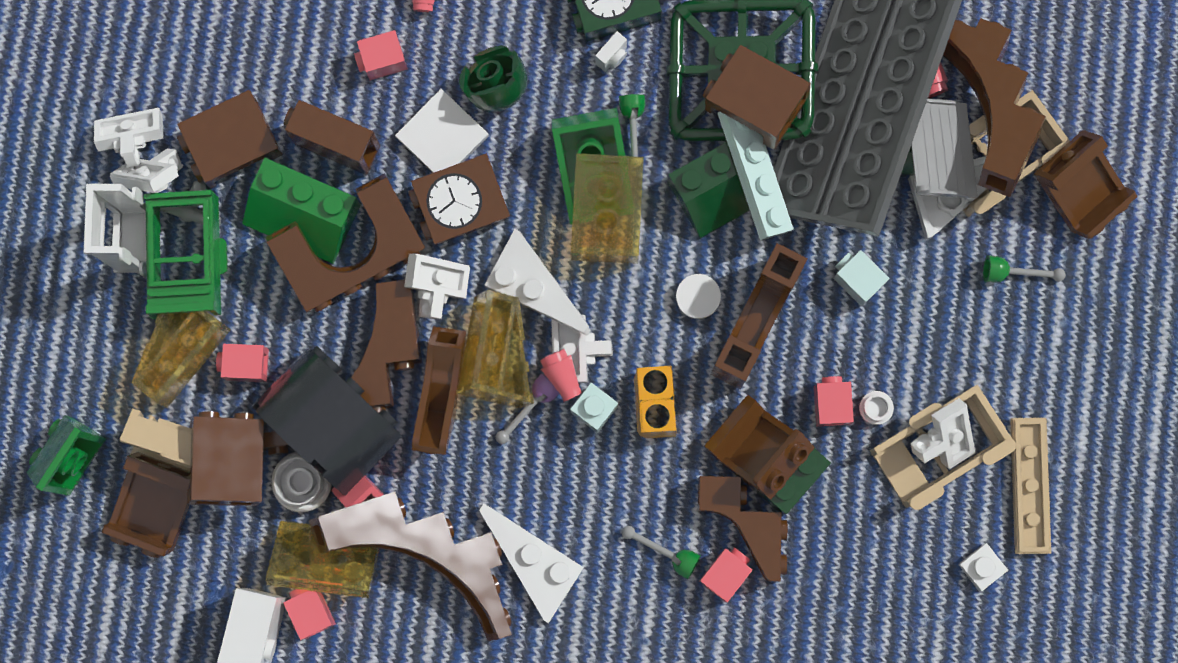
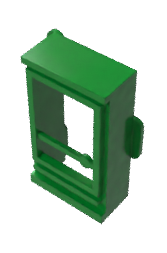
(188, 294)

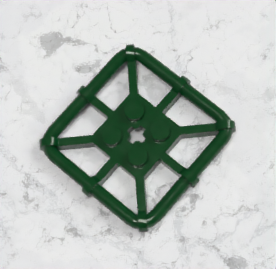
(721, 46)

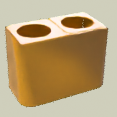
(649, 399)

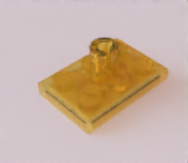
(299, 565)

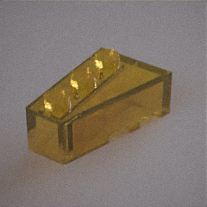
(494, 352)
(176, 353)

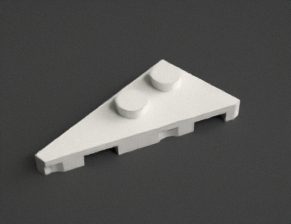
(940, 210)
(524, 275)
(539, 566)

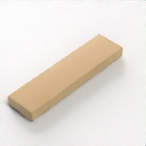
(1030, 486)

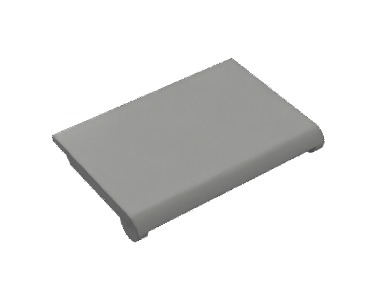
(944, 151)

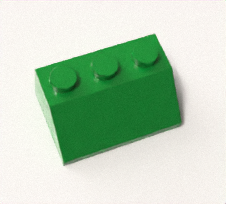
(287, 196)

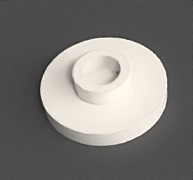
(698, 296)

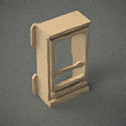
(1050, 136)
(158, 439)
(906, 475)

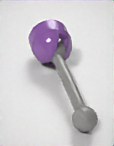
(542, 392)

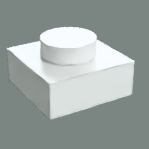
(612, 52)
(983, 567)

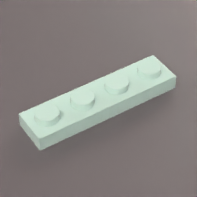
(757, 178)

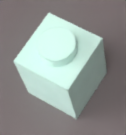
(860, 277)
(594, 407)

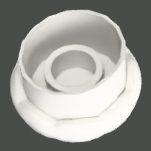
(299, 484)

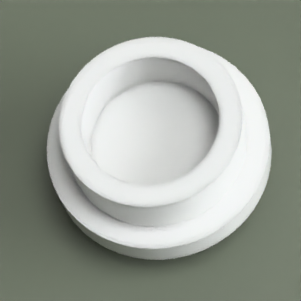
(876, 407)

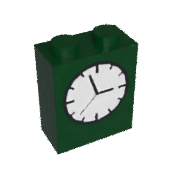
(607, 17)

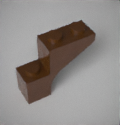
(439, 391)
(759, 530)

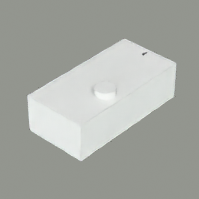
(252, 627)

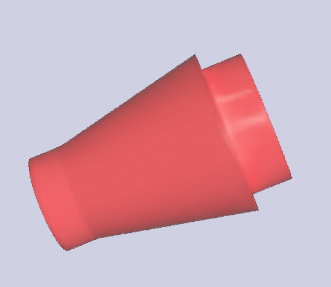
(561, 373)

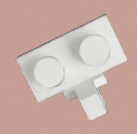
(128, 133)
(151, 174)
(436, 282)
(580, 347)
(949, 438)

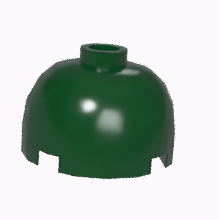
(495, 79)

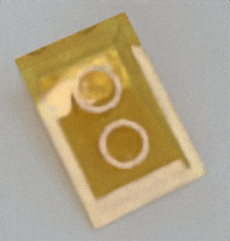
(607, 208)

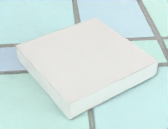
(441, 133)

